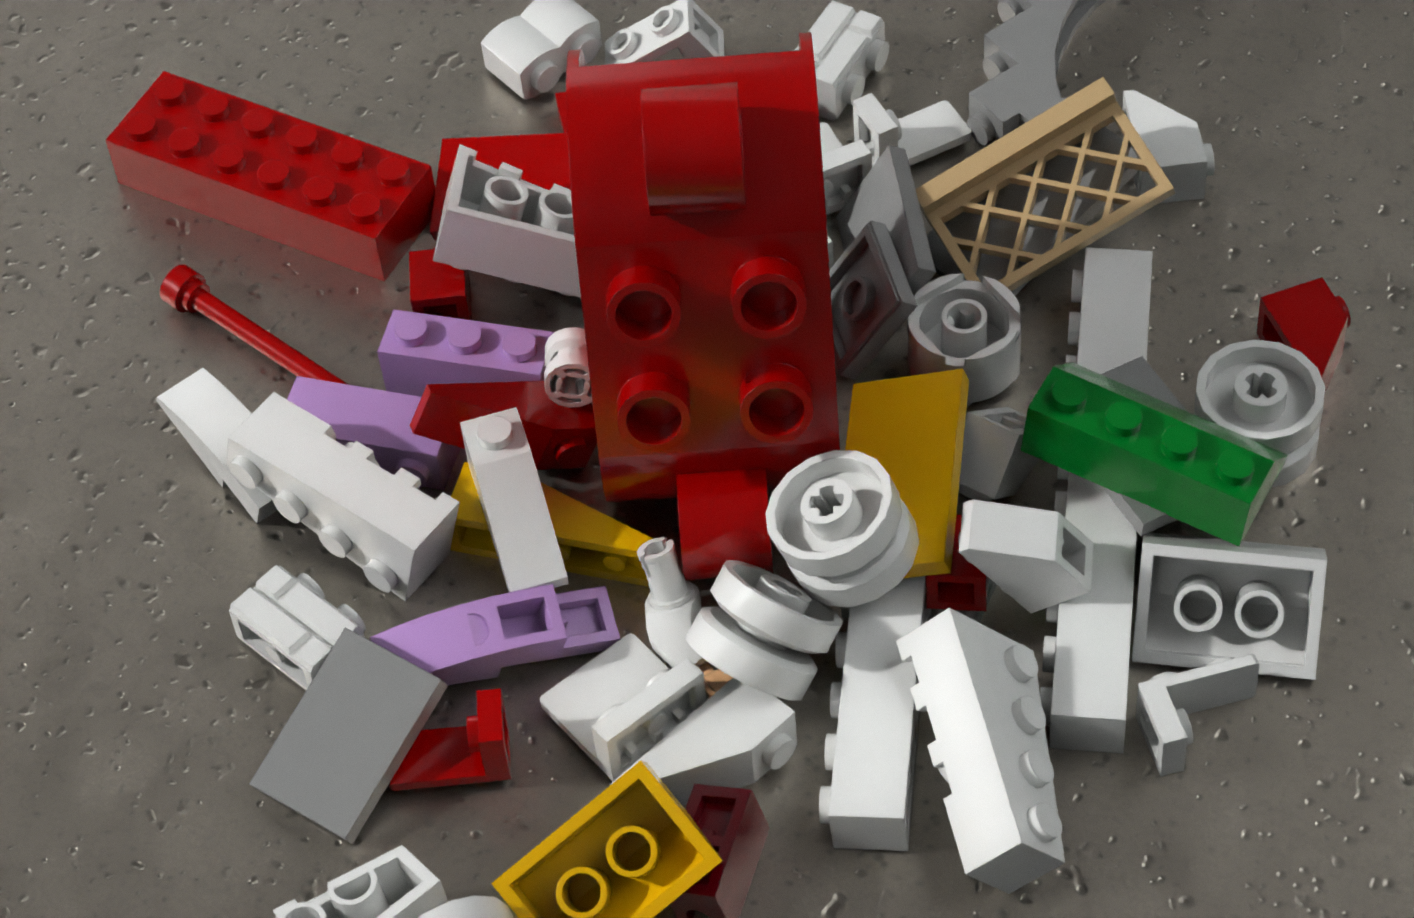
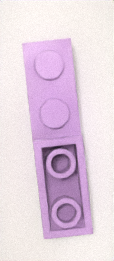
(504, 631)

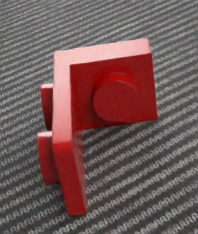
(460, 753)

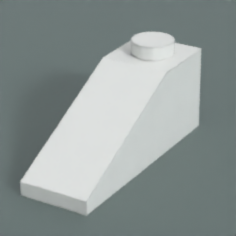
(513, 500)
(725, 741)

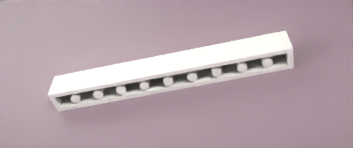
(1094, 629)

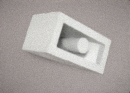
(1174, 145)
(993, 455)

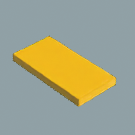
(918, 438)

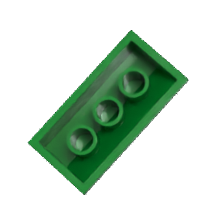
(1150, 451)

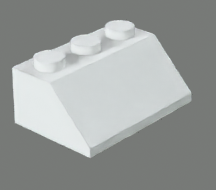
(1229, 600)

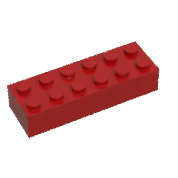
(273, 175)

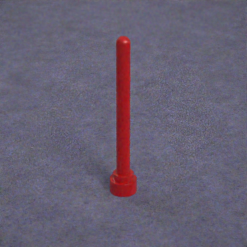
(188, 292)

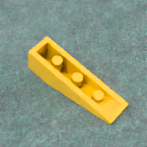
(586, 537)

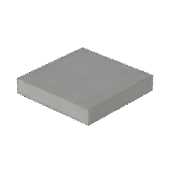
(867, 299)

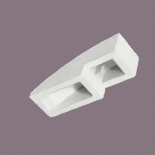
(206, 418)

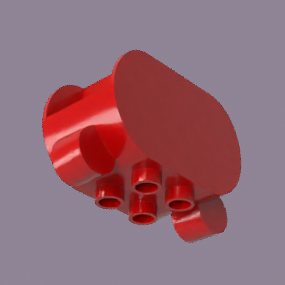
(704, 285)

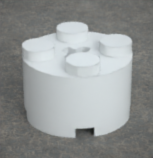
(967, 328)

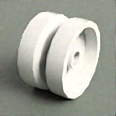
(1267, 397)
(842, 528)
(763, 630)

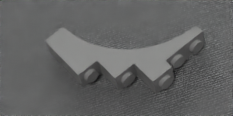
(1023, 63)

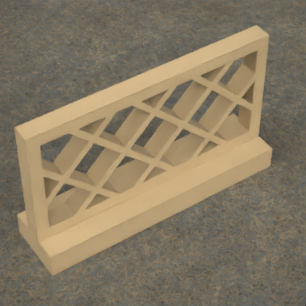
(1029, 149)

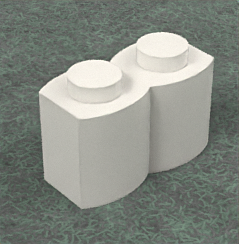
(533, 47)

